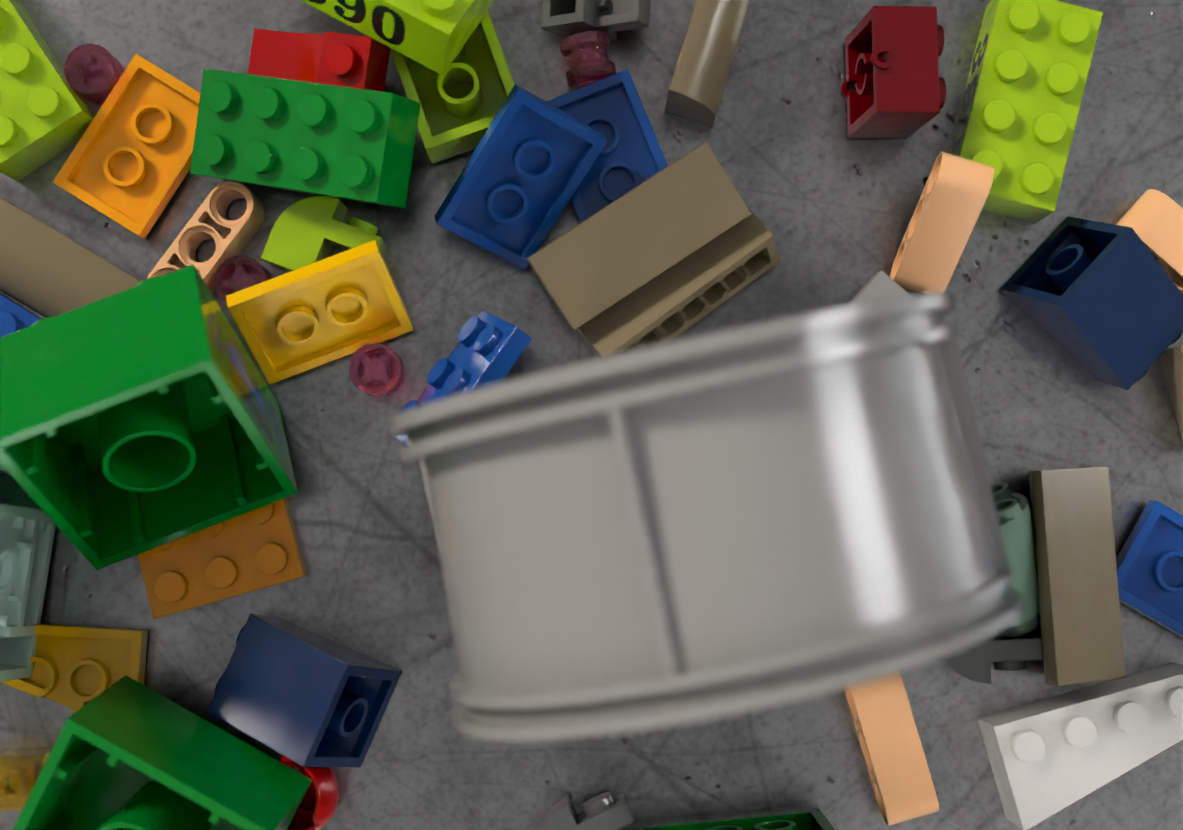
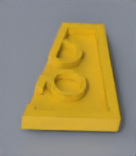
(82, 662)

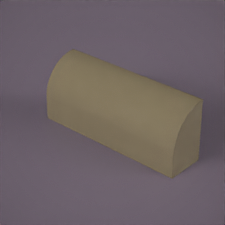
(706, 59)
(639, 236)
(50, 268)
(684, 291)
(1076, 575)

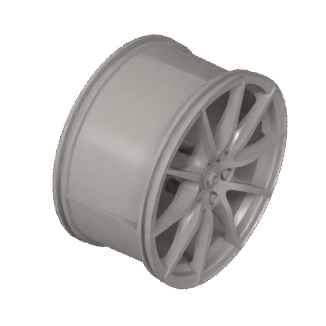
(712, 523)

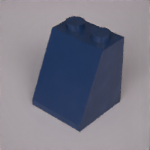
(1100, 299)
(303, 693)

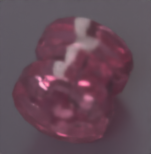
(587, 58)
(97, 84)
(238, 274)
(370, 364)

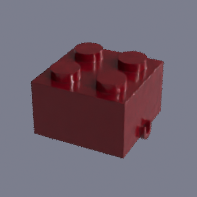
(894, 72)

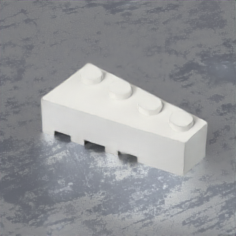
(1080, 740)

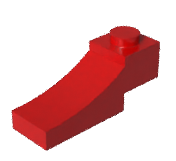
(320, 58)

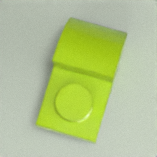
(311, 230)

